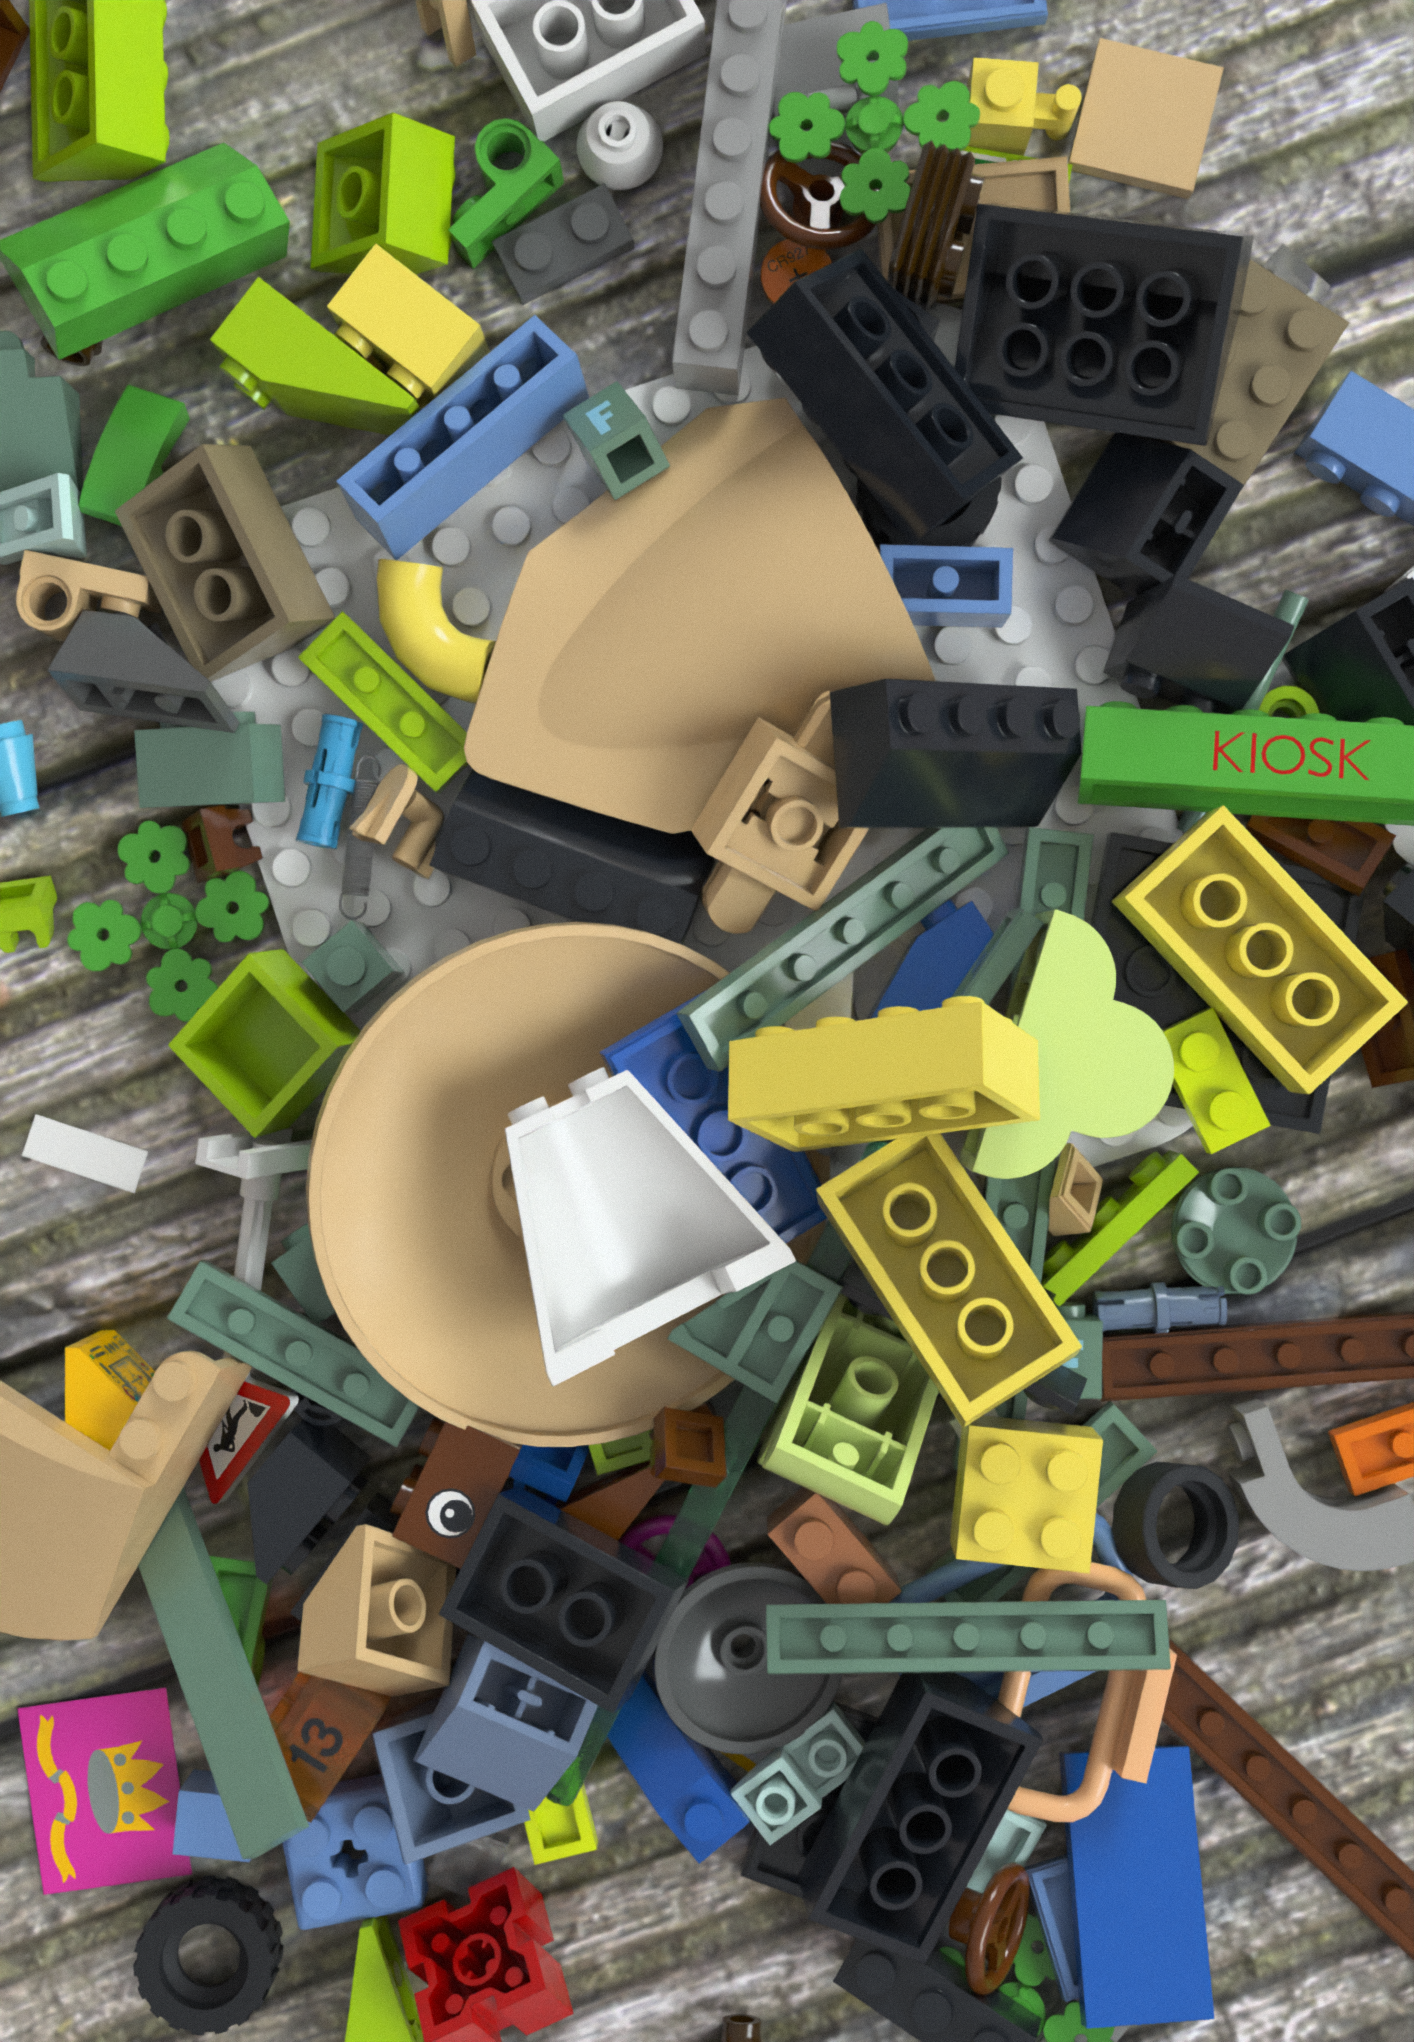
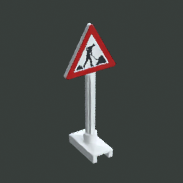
(257, 1407)

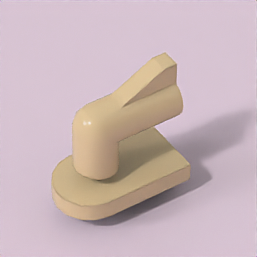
(395, 798)

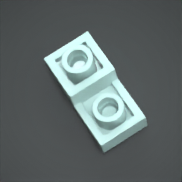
(796, 1776)

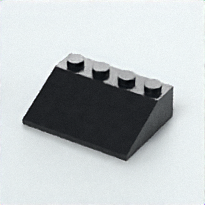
(1100, 320)

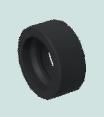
(1214, 1525)

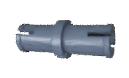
(1160, 1307)

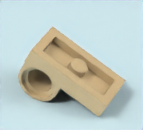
(84, 585)

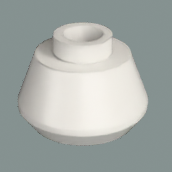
(610, 155)

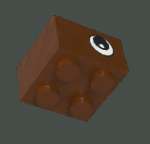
(453, 1493)

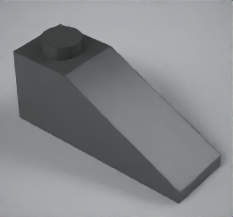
(127, 671)

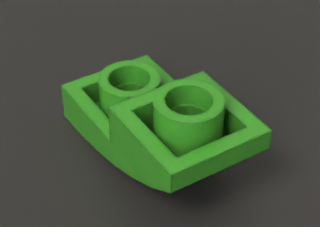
(131, 450)

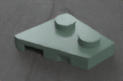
(763, 1328)

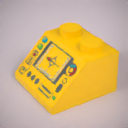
(103, 1385)

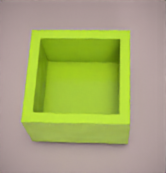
(266, 1041)

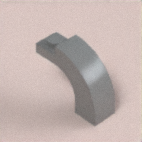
(1338, 1532)

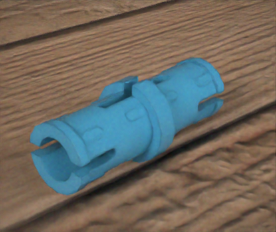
(329, 781)

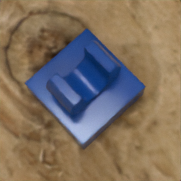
(549, 1469)

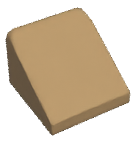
(1073, 1194)

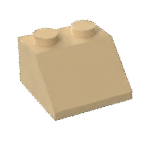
(378, 1617)

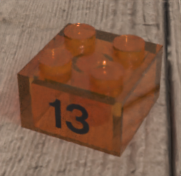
(322, 1733)

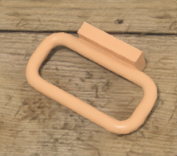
(1127, 1714)

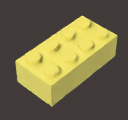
(1259, 951)
(884, 1076)
(947, 1274)

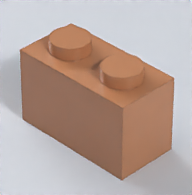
(831, 1551)

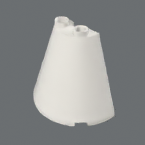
(624, 1221)

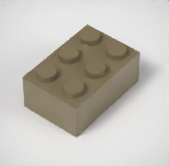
(1271, 362)

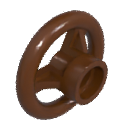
(816, 202)
(992, 1926)

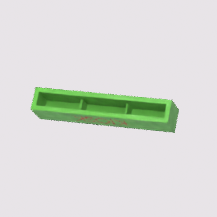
(1248, 763)

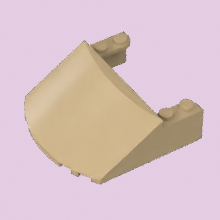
(87, 1514)

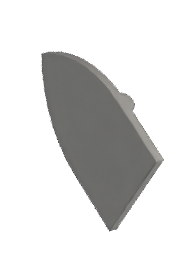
(812, 66)

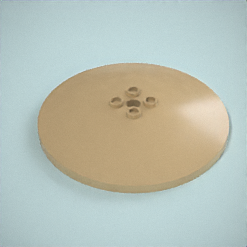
(419, 1190)

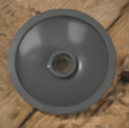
(725, 1692)

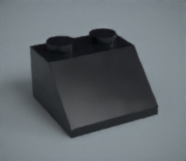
(1194, 647)

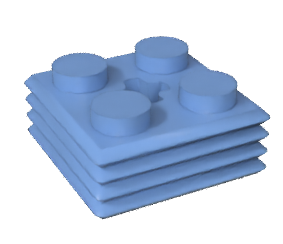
(339, 1889)

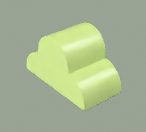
(1098, 1058)
(853, 1415)

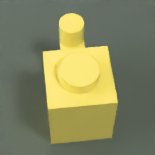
(1013, 108)

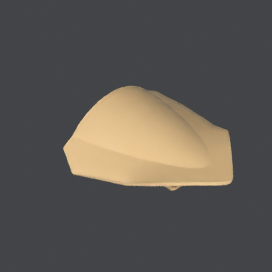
(682, 618)

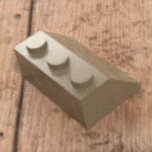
(224, 561)

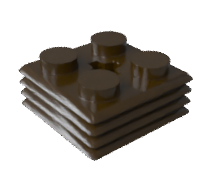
(938, 207)

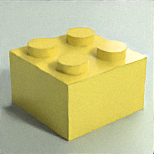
(405, 327)
(1026, 1493)

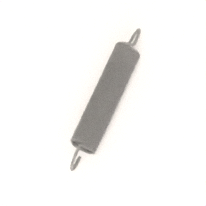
(358, 853)

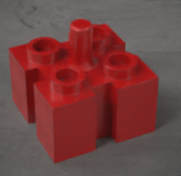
(485, 1963)

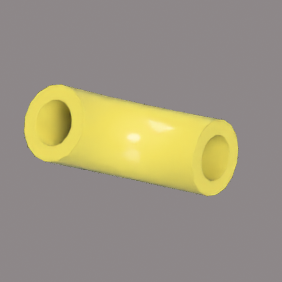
(422, 632)

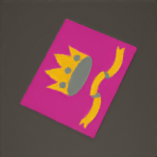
(103, 1790)

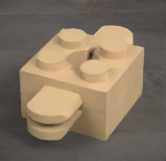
(780, 846)

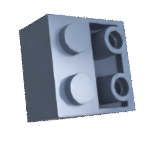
(504, 1726)

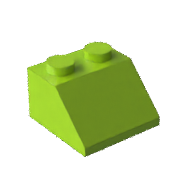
(383, 188)

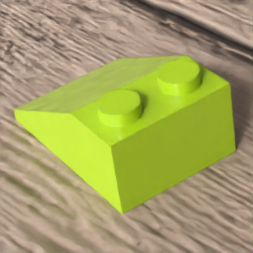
(304, 369)

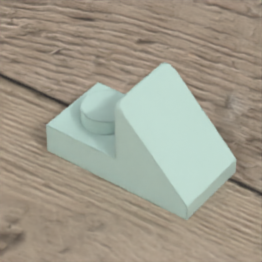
(42, 519)

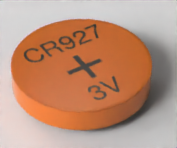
(786, 264)

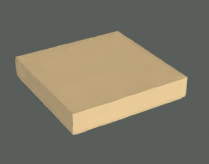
(1145, 118)

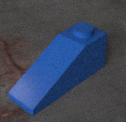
(936, 959)
(676, 1773)

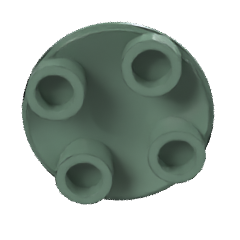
(1234, 1230)

